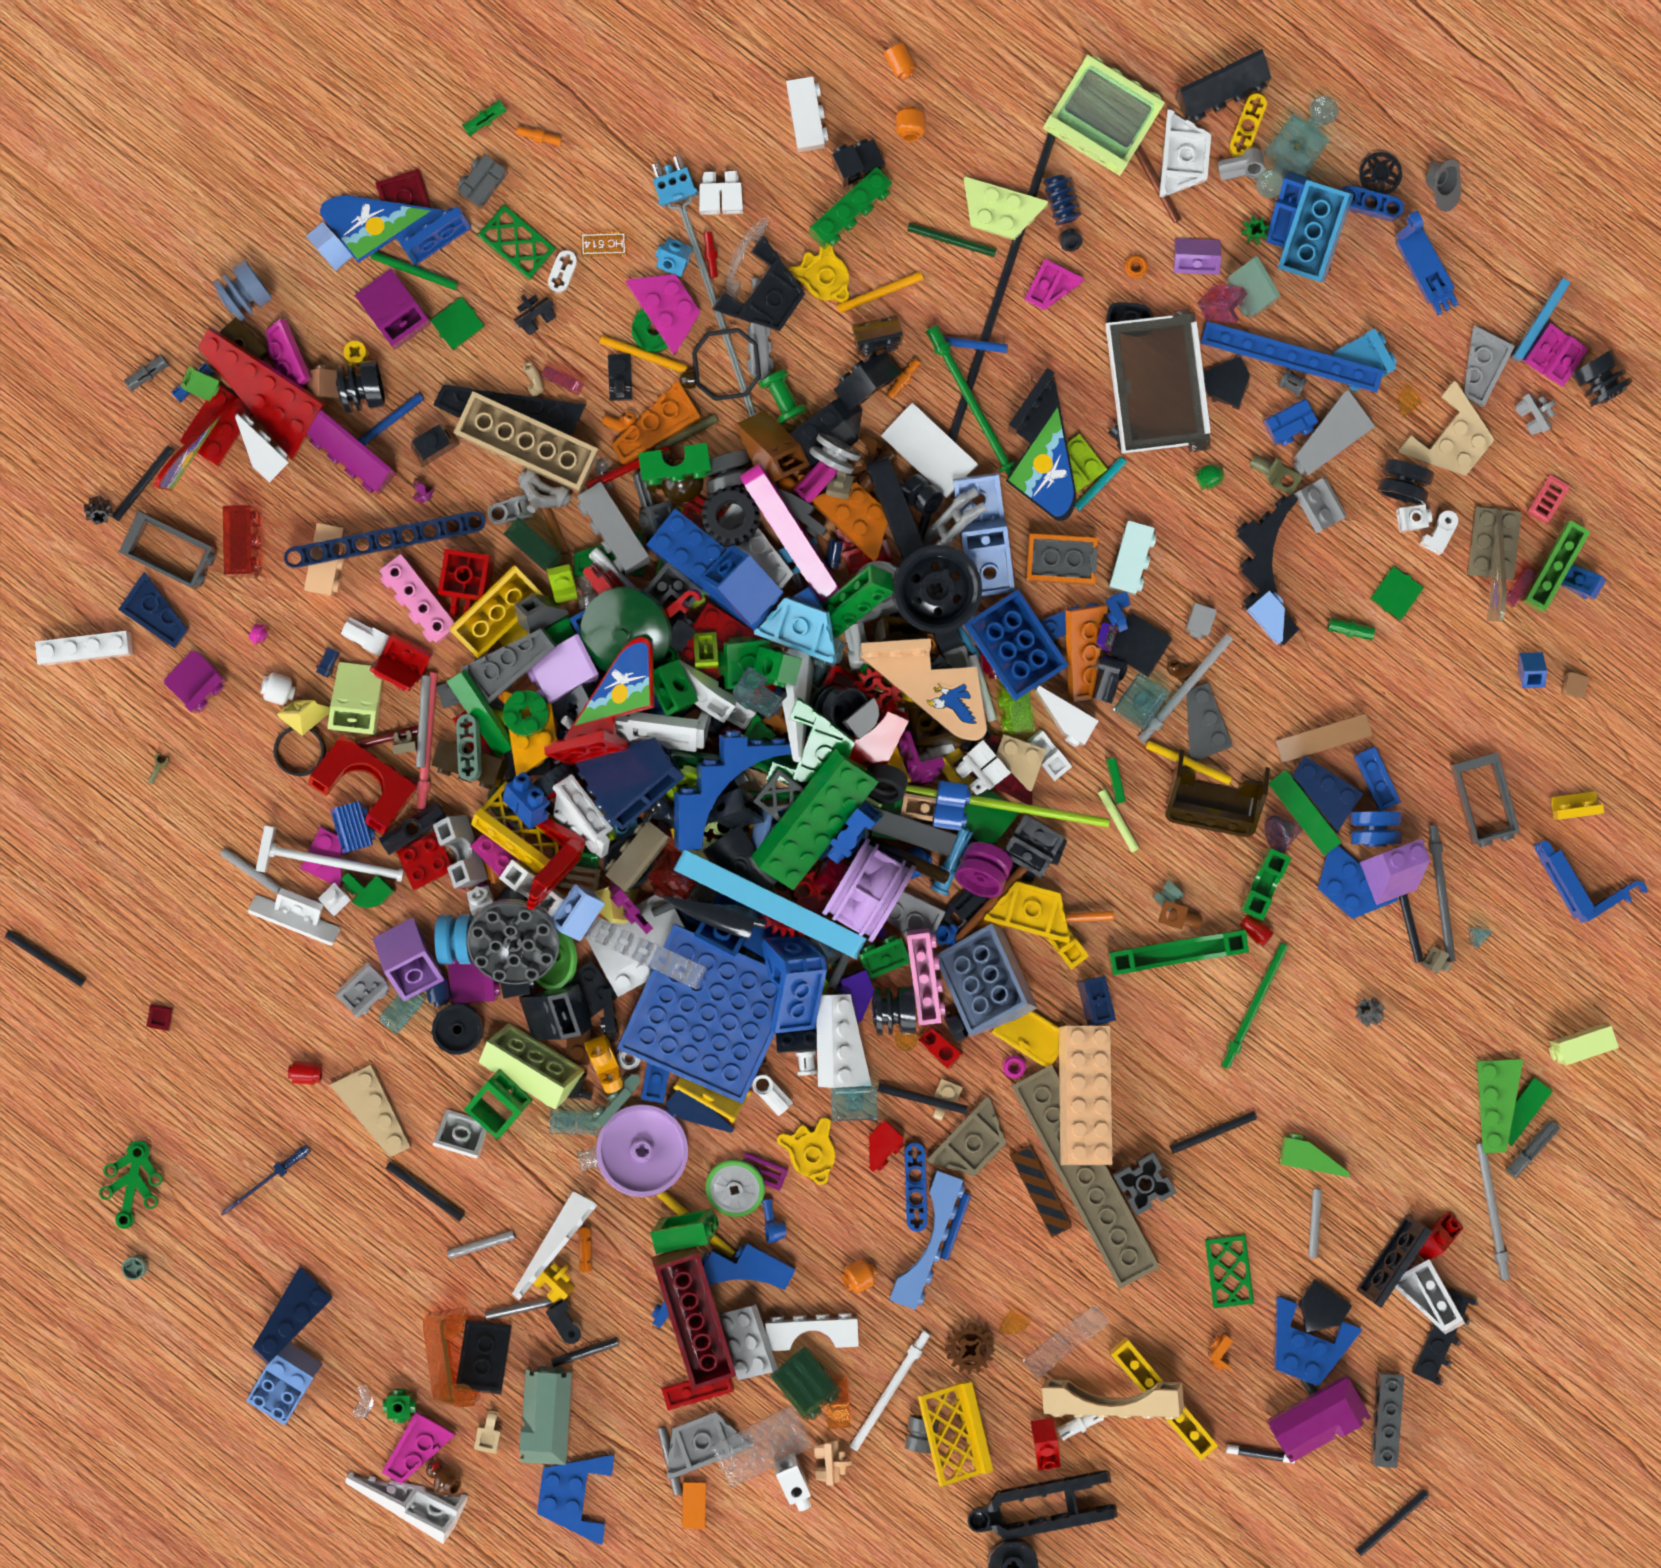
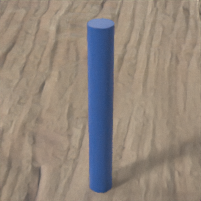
(976, 344)
(955, 1226)

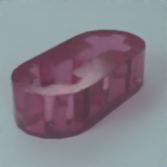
(562, 380)
(1520, 586)

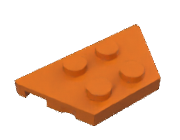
(857, 518)

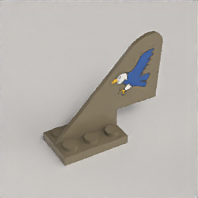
(1494, 553)

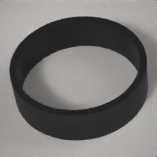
(276, 745)

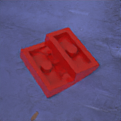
(856, 558)

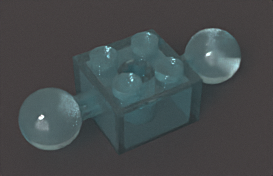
(1297, 131)

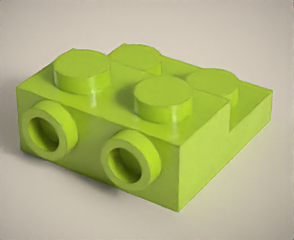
(1084, 463)

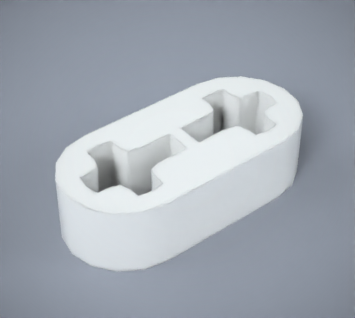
(567, 274)

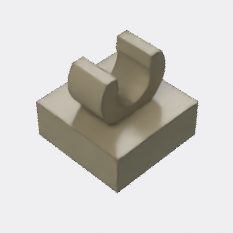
(840, 485)
(404, 745)
(1436, 961)

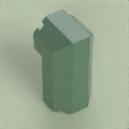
(546, 1415)

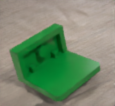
(884, 957)

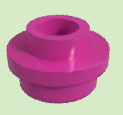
(258, 633)
(1021, 1069)

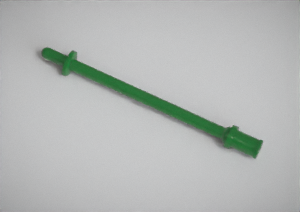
(943, 349)

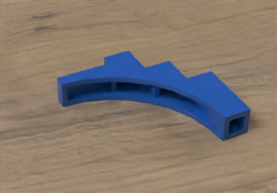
(735, 756)
(751, 1265)

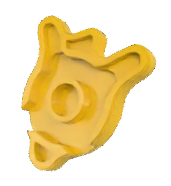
(823, 275)
(811, 1152)

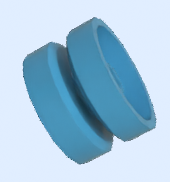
(452, 939)

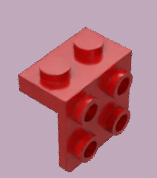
(401, 663)

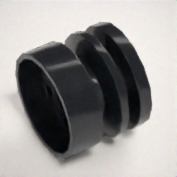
(1602, 378)
(360, 386)
(837, 703)
(894, 1010)

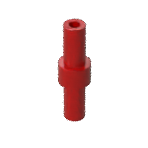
(710, 254)

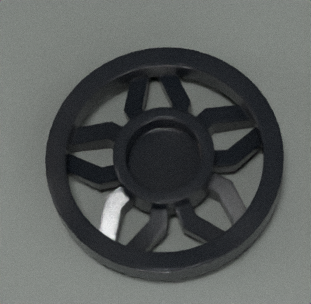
(1380, 173)

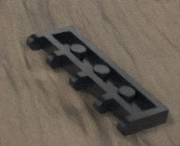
(1438, 1343)

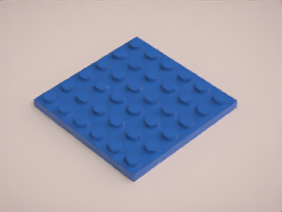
(707, 1032)

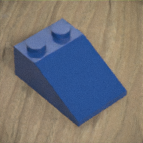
(718, 939)

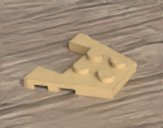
(1461, 441)

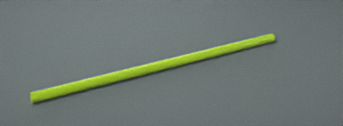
(1017, 807)

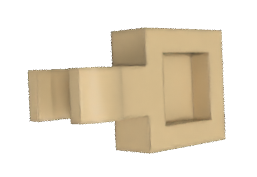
(946, 1091)
(487, 1436)

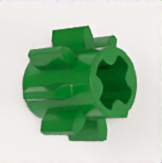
(1260, 234)

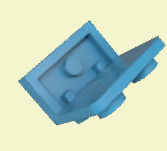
(1368, 351)

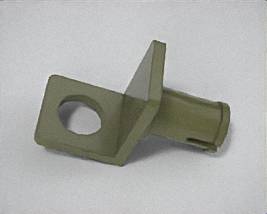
(1275, 472)

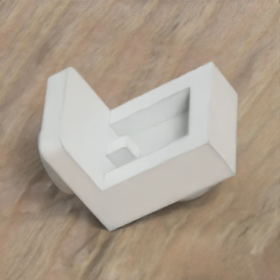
(334, 899)

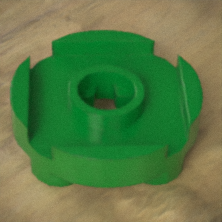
(643, 339)
(531, 725)

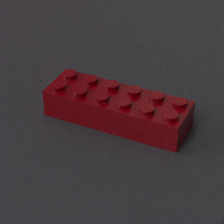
(693, 1317)

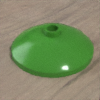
(564, 966)

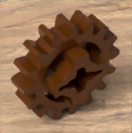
(963, 1341)

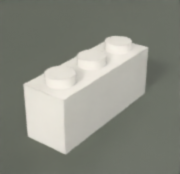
(806, 114)

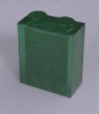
(533, 545)
(806, 1384)

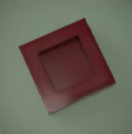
(159, 1017)

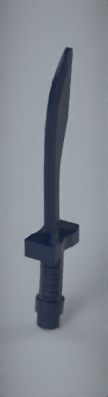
(279, 1168)

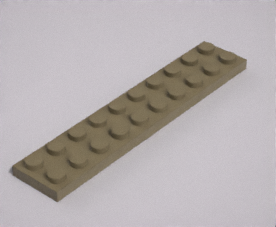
(1087, 1185)

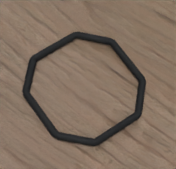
(757, 363)

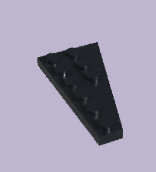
(556, 414)

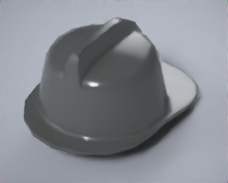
(1445, 182)

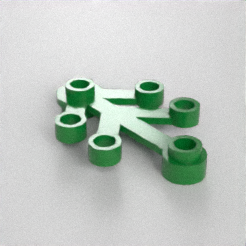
(133, 1181)

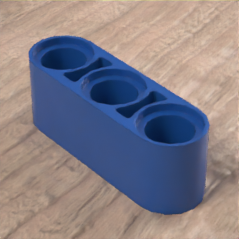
(1381, 202)

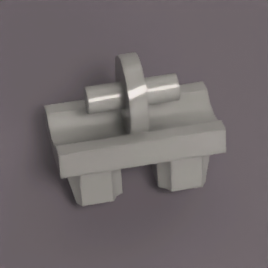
(1530, 404)

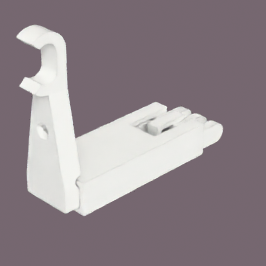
(670, 731)

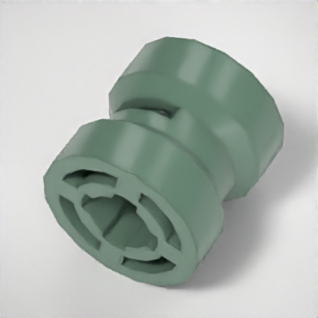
(1169, 894)
(130, 1268)

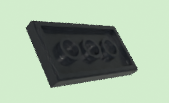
(1394, 1260)

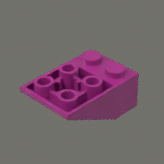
(392, 309)

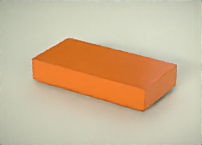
(694, 1505)

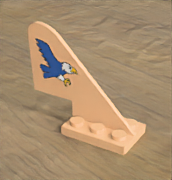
(945, 694)

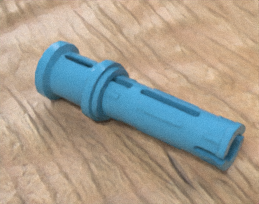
(952, 861)

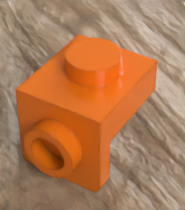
(1219, 1347)

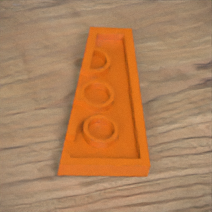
(1082, 650)

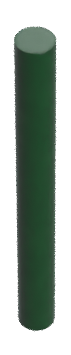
(953, 240)

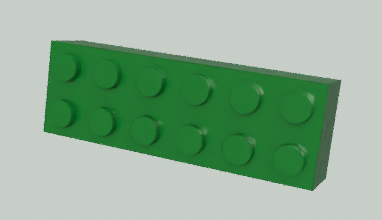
(814, 819)

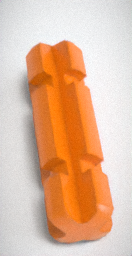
(585, 1249)

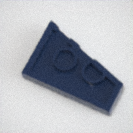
(153, 612)

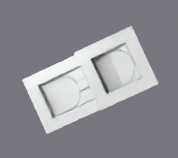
(1053, 762)

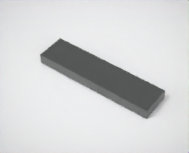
(915, 832)

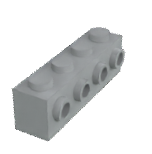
(613, 529)

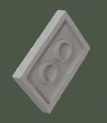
(747, 1342)

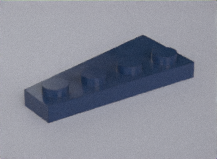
(296, 1308)

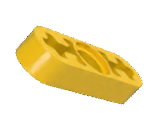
(1248, 108)

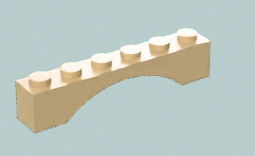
(1065, 1397)

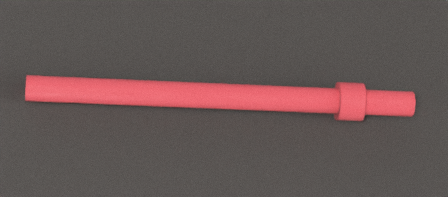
(423, 784)

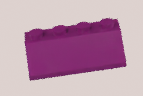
(351, 453)

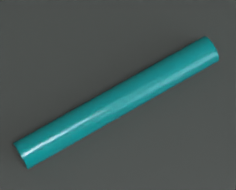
(1099, 484)

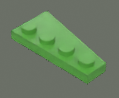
(1497, 1098)

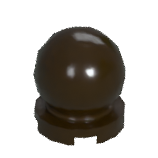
(678, 491)

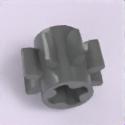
(1370, 1012)

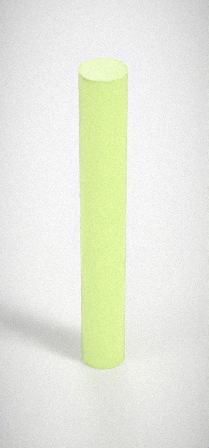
(1118, 820)

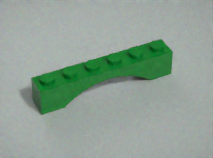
(1178, 952)

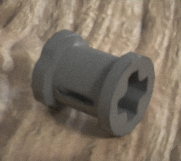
(1295, 389)

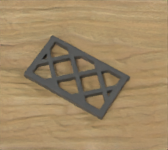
(772, 810)

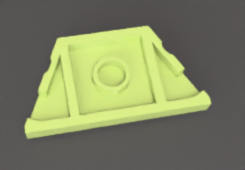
(1000, 209)

